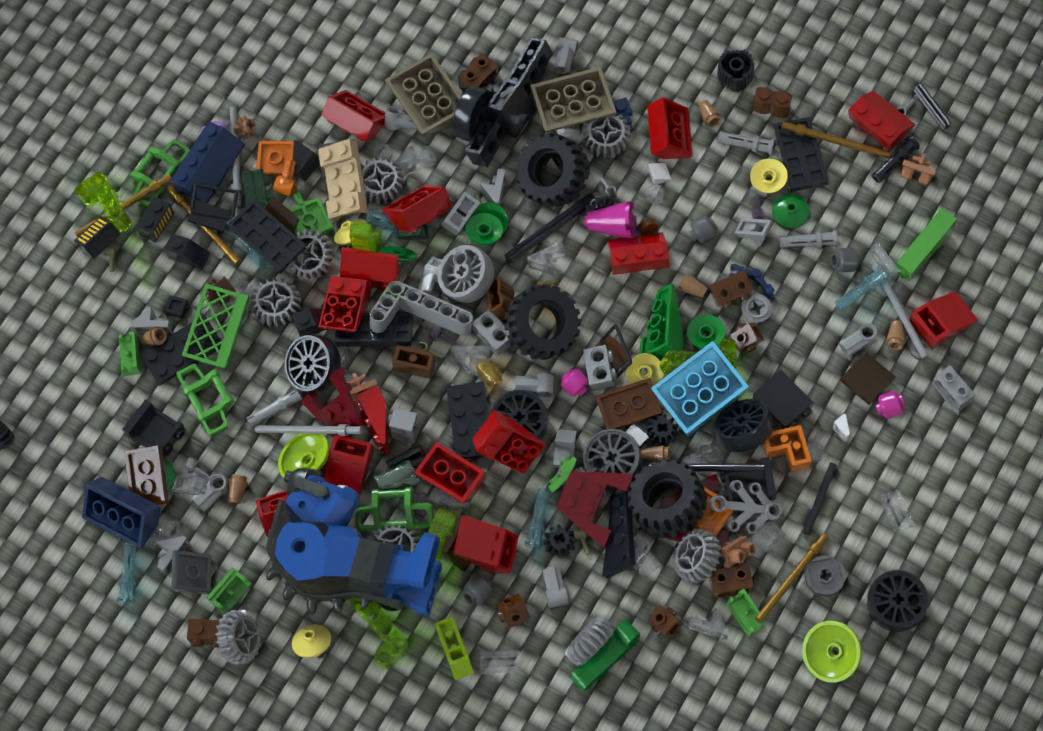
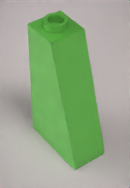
(926, 244)

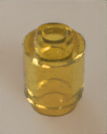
(489, 373)

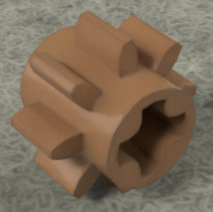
(244, 127)

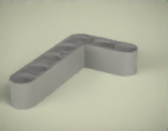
(421, 304)

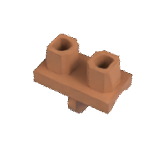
(910, 167)
(359, 388)
(736, 551)

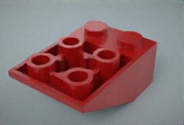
(345, 304)
(942, 319)
(375, 414)
(507, 442)
(348, 462)
(486, 545)

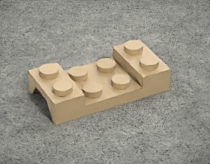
(343, 179)

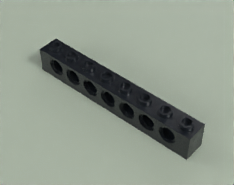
(492, 129)

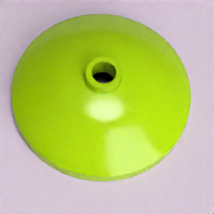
(304, 452)
(820, 655)

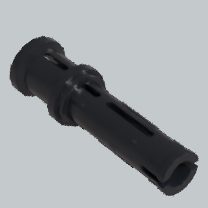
(900, 154)

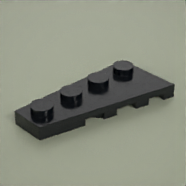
(620, 545)

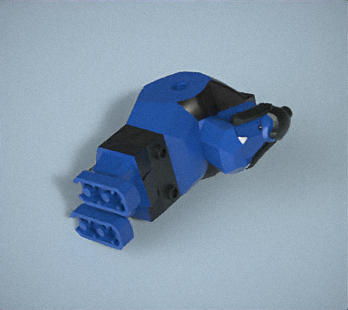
(334, 562)

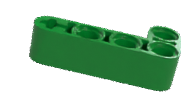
(619, 644)

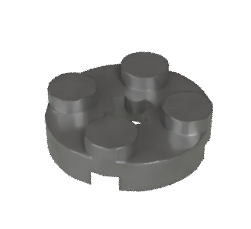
(832, 567)

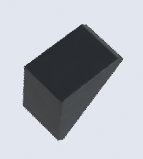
(305, 160)

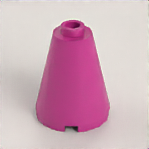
(613, 220)

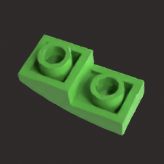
(566, 467)

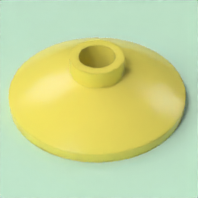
(768, 168)
(342, 235)
(644, 361)
(311, 641)

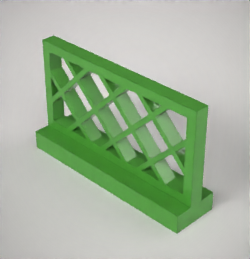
(232, 330)

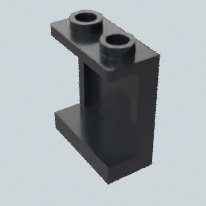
(512, 106)
(784, 400)
(153, 428)
(765, 479)

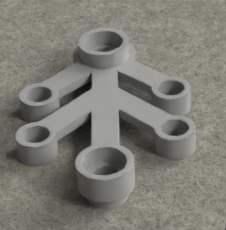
(749, 507)

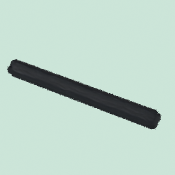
(548, 229)

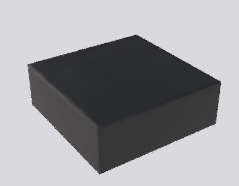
(176, 307)

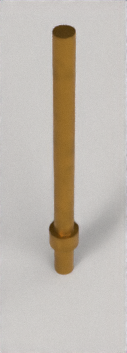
(801, 130)
(154, 186)
(181, 201)
(813, 551)

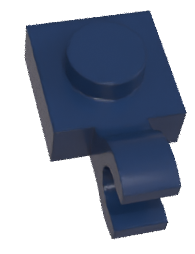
(622, 107)

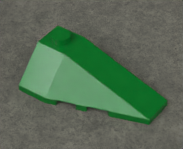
(665, 327)

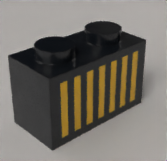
(154, 219)
(97, 237)

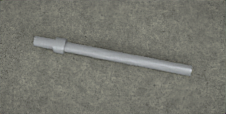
(236, 165)
(903, 316)
(341, 429)

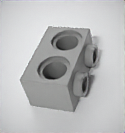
(460, 213)
(489, 334)
(595, 369)
(953, 389)
(403, 425)

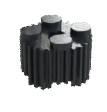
(735, 69)

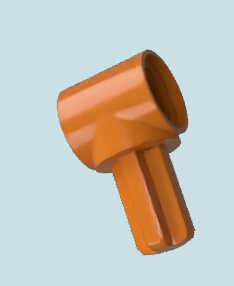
(285, 183)

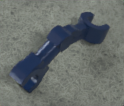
(758, 277)

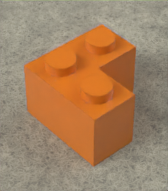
(792, 445)

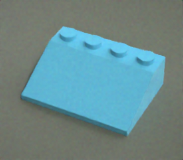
(700, 388)

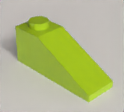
(454, 648)

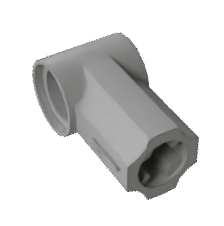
(566, 50)
(396, 119)
(857, 340)
(540, 385)
(212, 493)
(555, 592)

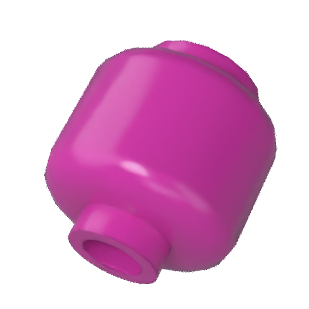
(574, 382)
(890, 405)

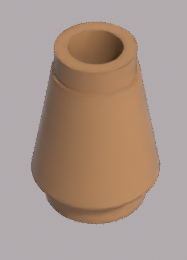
(709, 114)
(692, 286)
(154, 336)
(895, 338)
(656, 454)
(237, 487)

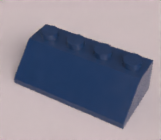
(207, 161)
(120, 511)

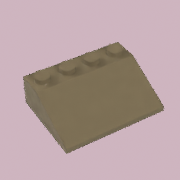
(426, 94)
(572, 99)

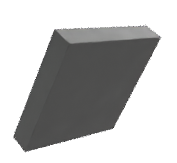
(191, 572)

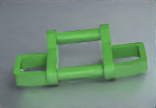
(159, 154)
(209, 379)
(409, 506)

